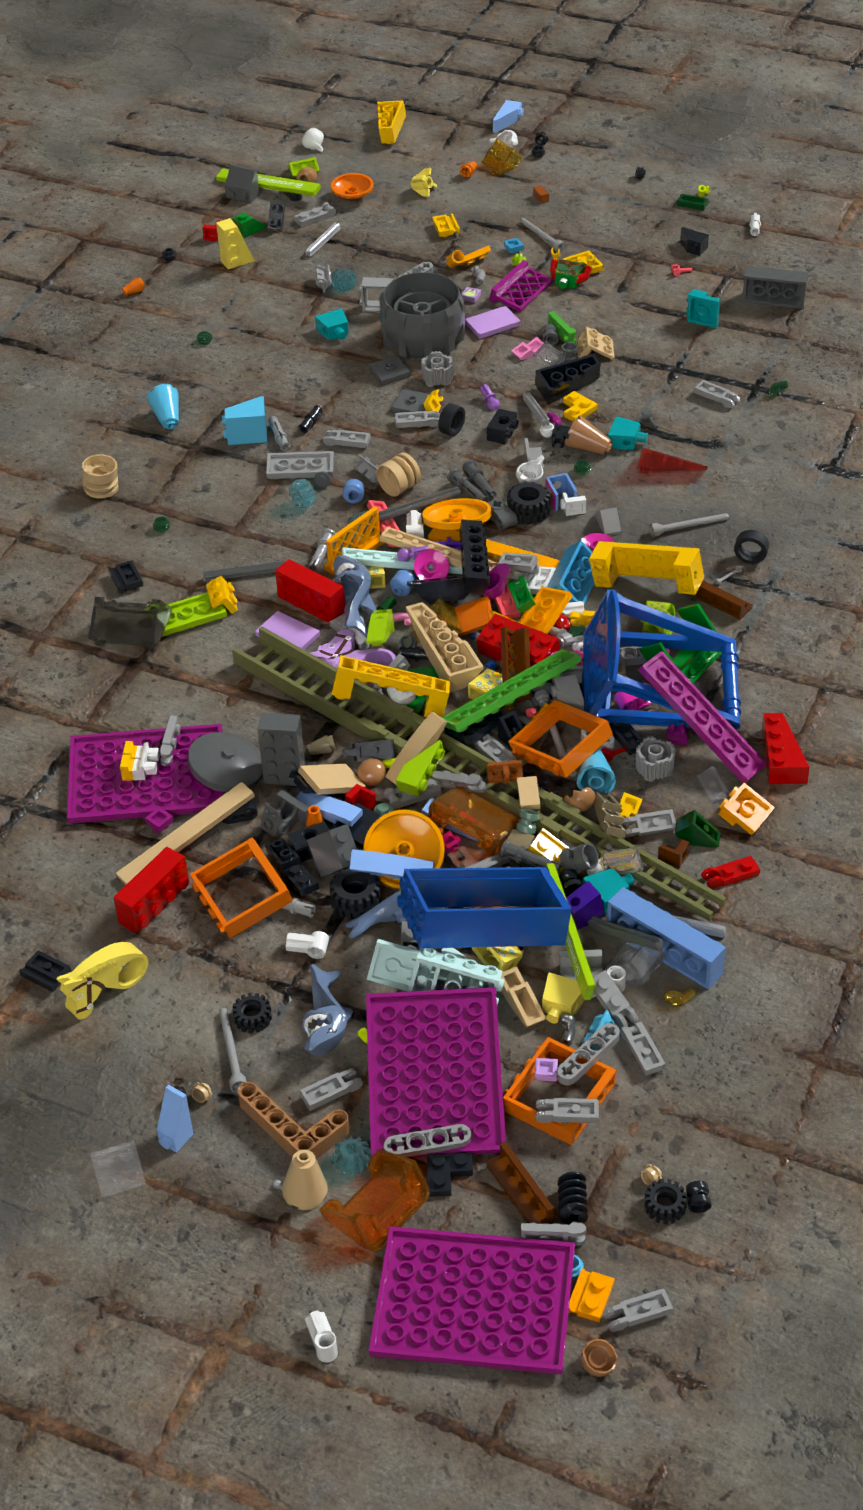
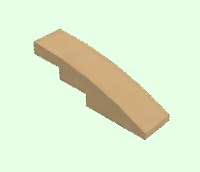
(423, 737)

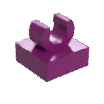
(677, 734)
(159, 820)

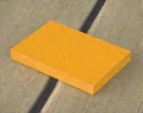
(547, 610)

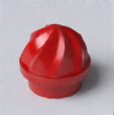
(563, 622)

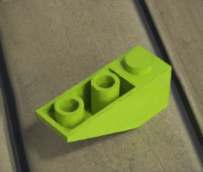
(380, 627)
(416, 772)

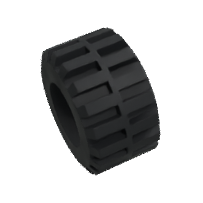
(529, 502)
(349, 882)

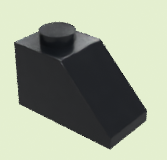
(694, 241)

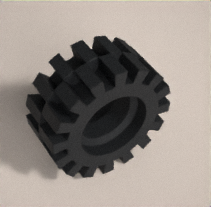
(251, 1022)
(665, 1190)

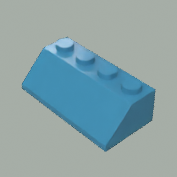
(574, 573)

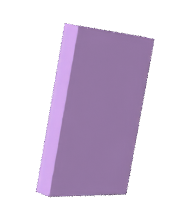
(492, 322)
(291, 630)

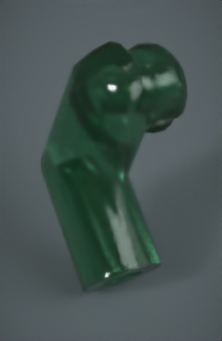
(776, 387)

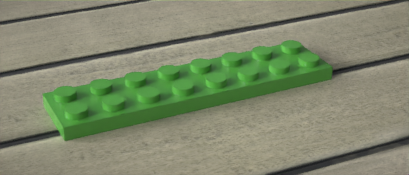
(511, 689)

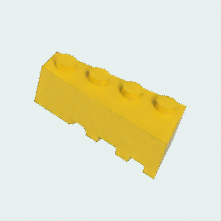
(391, 118)

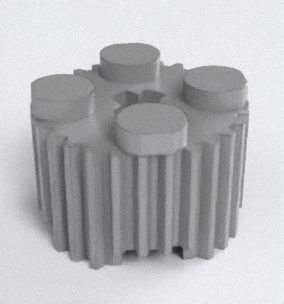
(437, 369)
(655, 759)

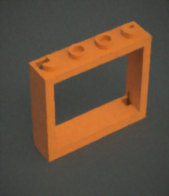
(599, 734)
(226, 863)
(551, 1048)

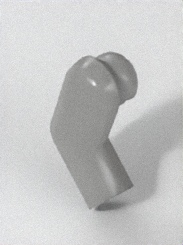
(479, 274)

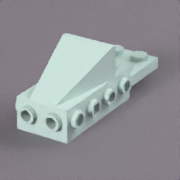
(429, 970)

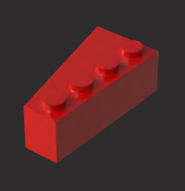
(782, 753)

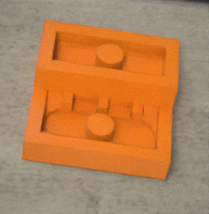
(474, 615)

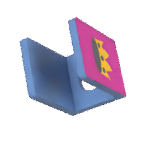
(566, 486)

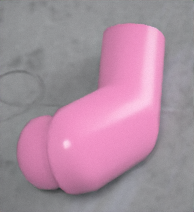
(397, 617)

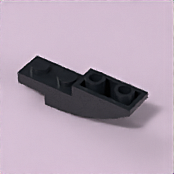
(290, 868)

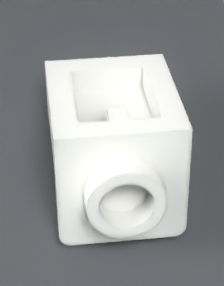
(573, 505)

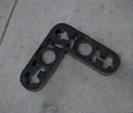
(474, 732)

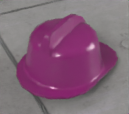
(497, 580)

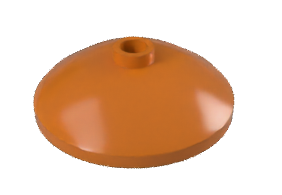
(352, 186)

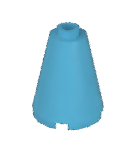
(165, 405)
(596, 774)

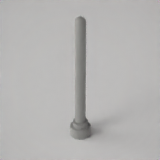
(556, 243)
(657, 529)
(543, 697)
(236, 1078)

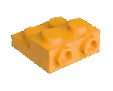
(745, 808)

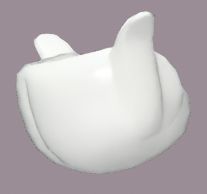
(508, 137)
(313, 139)
(530, 471)
(401, 697)

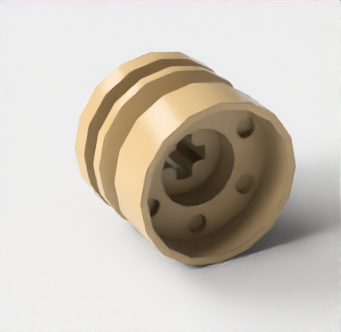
(398, 474)
(100, 476)

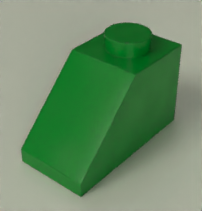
(247, 224)

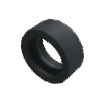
(451, 419)
(752, 536)

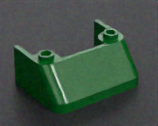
(689, 662)

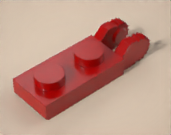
(731, 872)

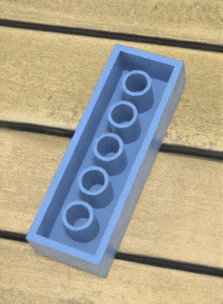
(684, 946)

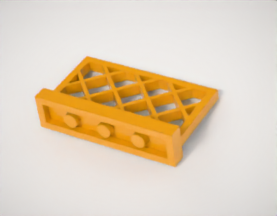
(369, 541)

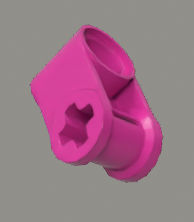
(630, 702)

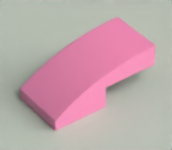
(526, 351)

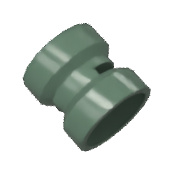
(527, 821)

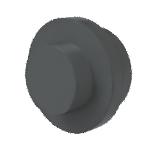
(322, 479)
(408, 641)

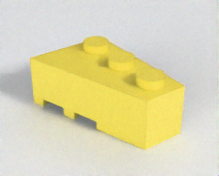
(232, 246)

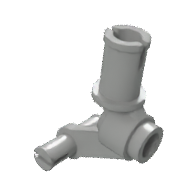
(564, 638)

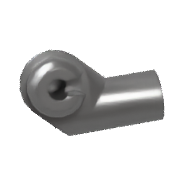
(569, 1032)

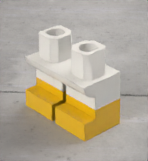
(136, 763)

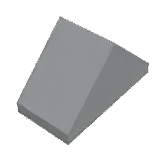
(609, 521)

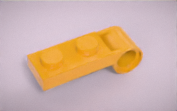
(469, 258)

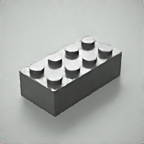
(775, 287)
(280, 747)

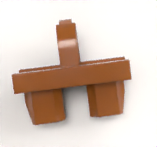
(511, 771)

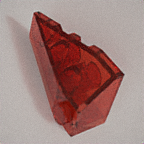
(656, 462)

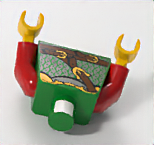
(568, 272)

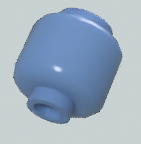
(353, 491)
(399, 582)

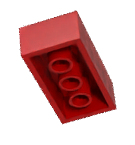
(310, 591)
(489, 640)
(151, 890)

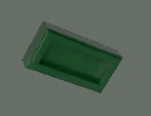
(692, 202)

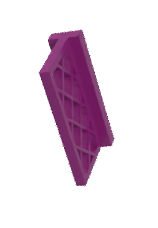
(511, 280)

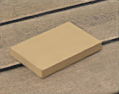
(330, 778)

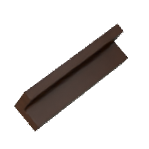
(722, 600)
(519, 652)
(520, 1187)

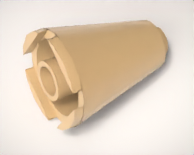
(304, 1182)

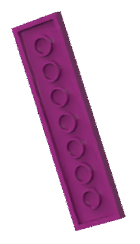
(702, 717)

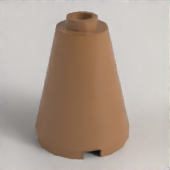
(587, 437)

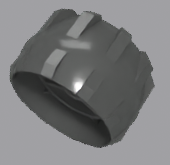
(422, 314)

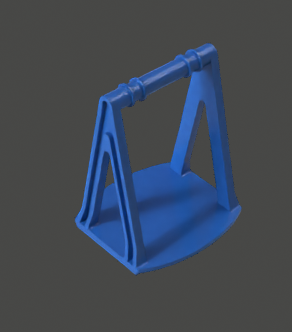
(602, 652)

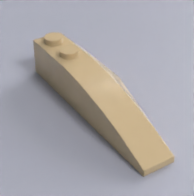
(448, 654)

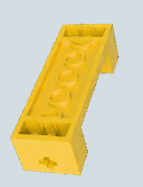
(652, 561)
(351, 669)

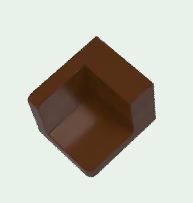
(672, 855)

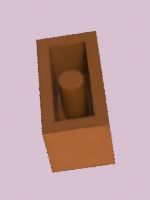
(540, 194)

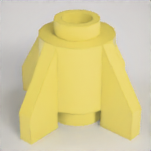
(422, 182)

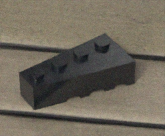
(563, 378)

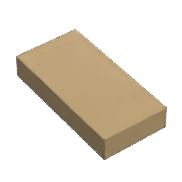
(528, 793)

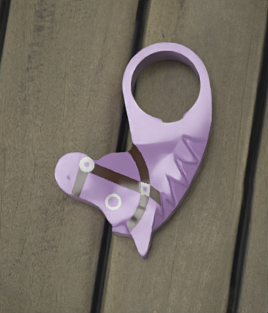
(344, 645)

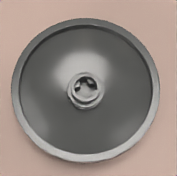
(224, 761)

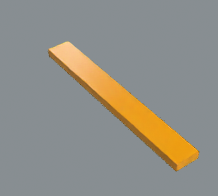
(493, 547)

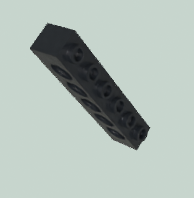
(474, 557)

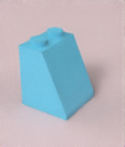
(246, 422)

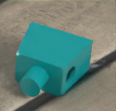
(332, 324)
(626, 434)
(608, 884)

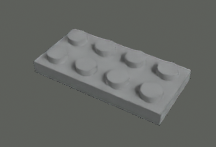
(299, 464)

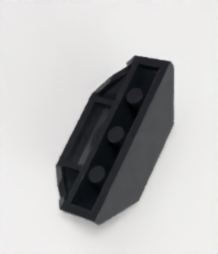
(443, 588)

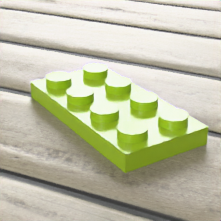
(192, 613)

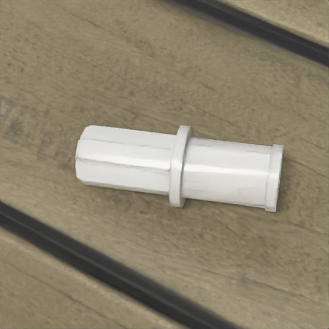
(755, 224)

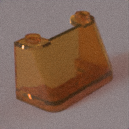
(473, 817)
(383, 1201)

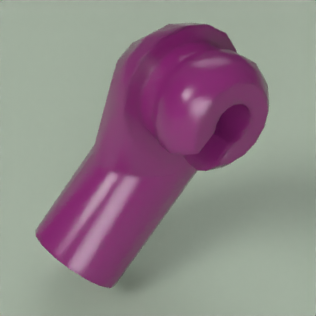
(554, 418)

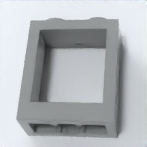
(379, 283)

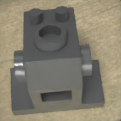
(288, 809)

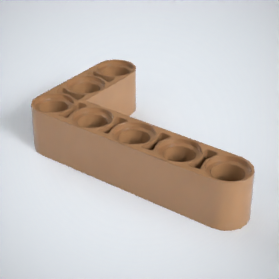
(281, 1126)

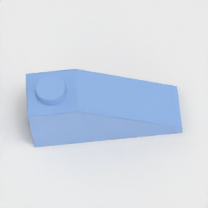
(507, 115)
(174, 1121)

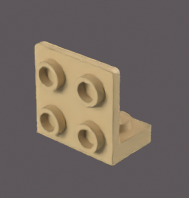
(593, 340)

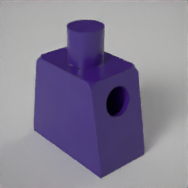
(585, 904)

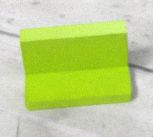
(296, 166)

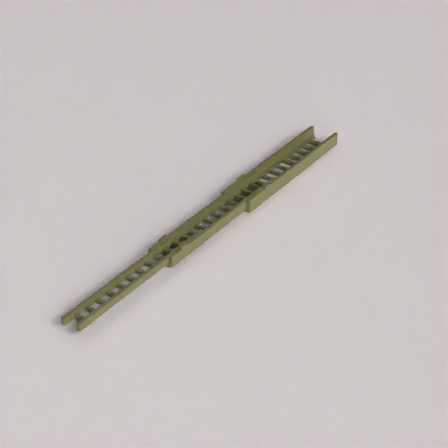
(403, 714)

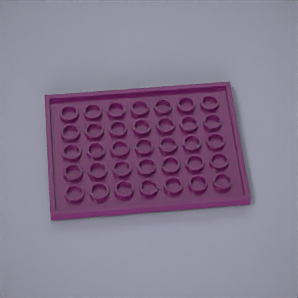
(97, 783)
(435, 1067)
(473, 1300)

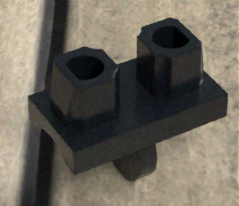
(276, 216)

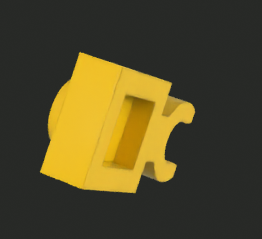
(432, 401)
(581, 619)
(630, 805)

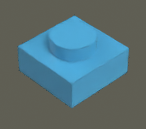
(513, 245)

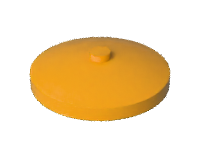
(448, 513)
(406, 835)

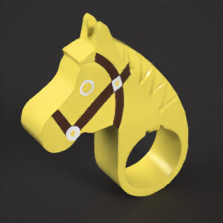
(102, 971)

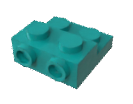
(703, 308)

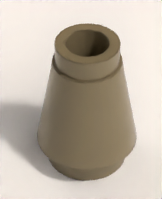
(322, 746)

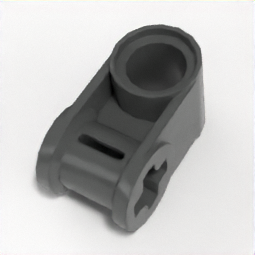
(502, 514)

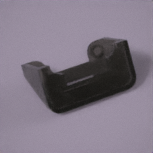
(128, 622)

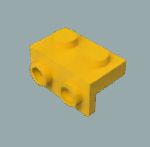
(222, 593)

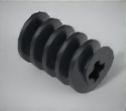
(572, 1197)

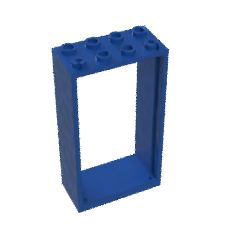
(483, 927)

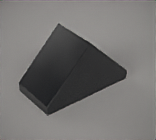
(508, 727)

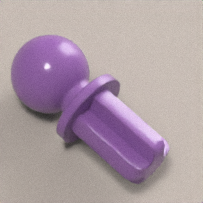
(493, 403)
(405, 555)

